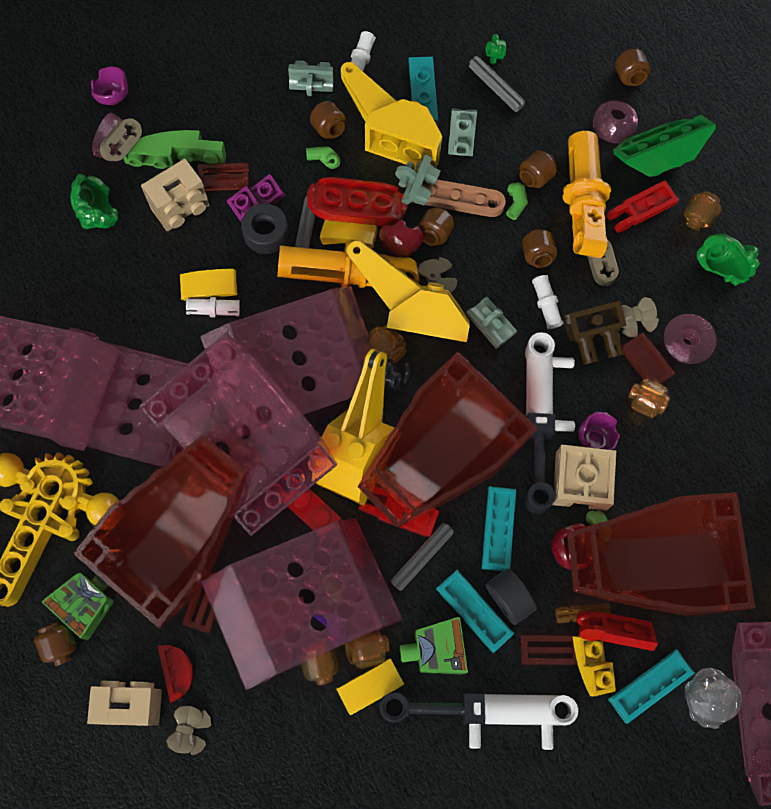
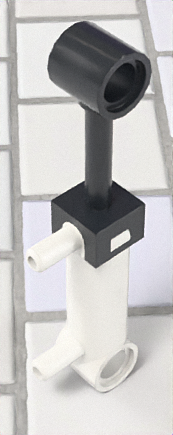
(540, 412)
(493, 709)

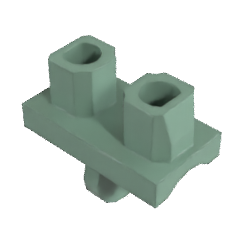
(311, 77)
(462, 132)
(422, 172)
(491, 322)

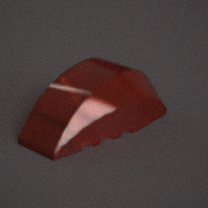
(445, 443)
(167, 531)
(667, 557)

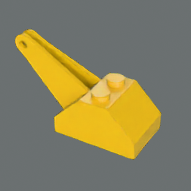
(392, 128)
(412, 306)

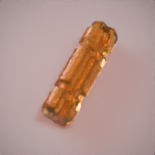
(564, 614)

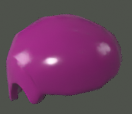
(110, 86)
(599, 431)

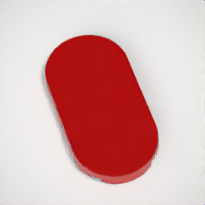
(356, 201)

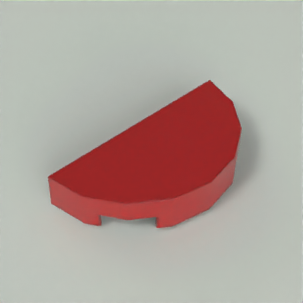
(176, 670)

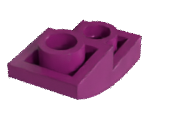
(265, 192)

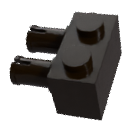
(601, 320)

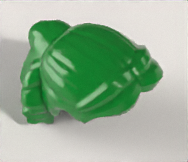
(91, 202)
(728, 258)

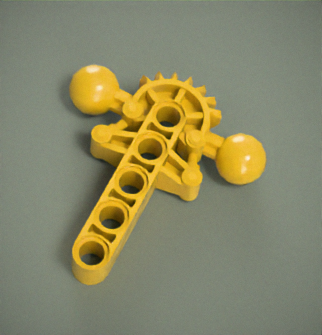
(38, 484)

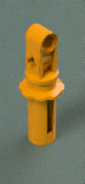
(586, 195)
(332, 266)

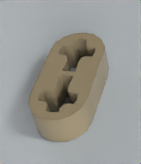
(125, 143)
(610, 265)

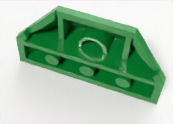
(665, 145)

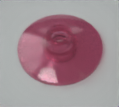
(694, 329)

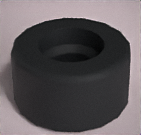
(262, 214)
(511, 596)

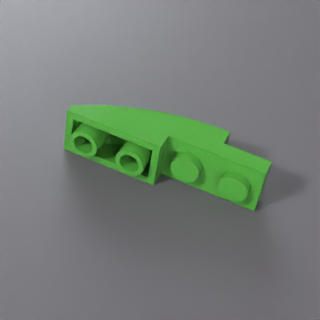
(165, 147)

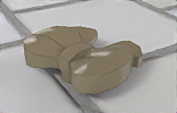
(433, 268)
(644, 312)
(182, 739)

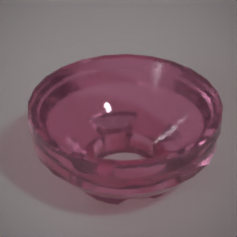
(612, 129)
(103, 130)

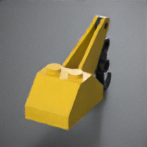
(359, 432)

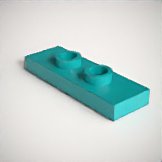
(423, 83)
(498, 529)
(475, 611)
(651, 686)

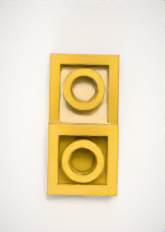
(344, 232)
(208, 283)
(595, 671)
(370, 686)

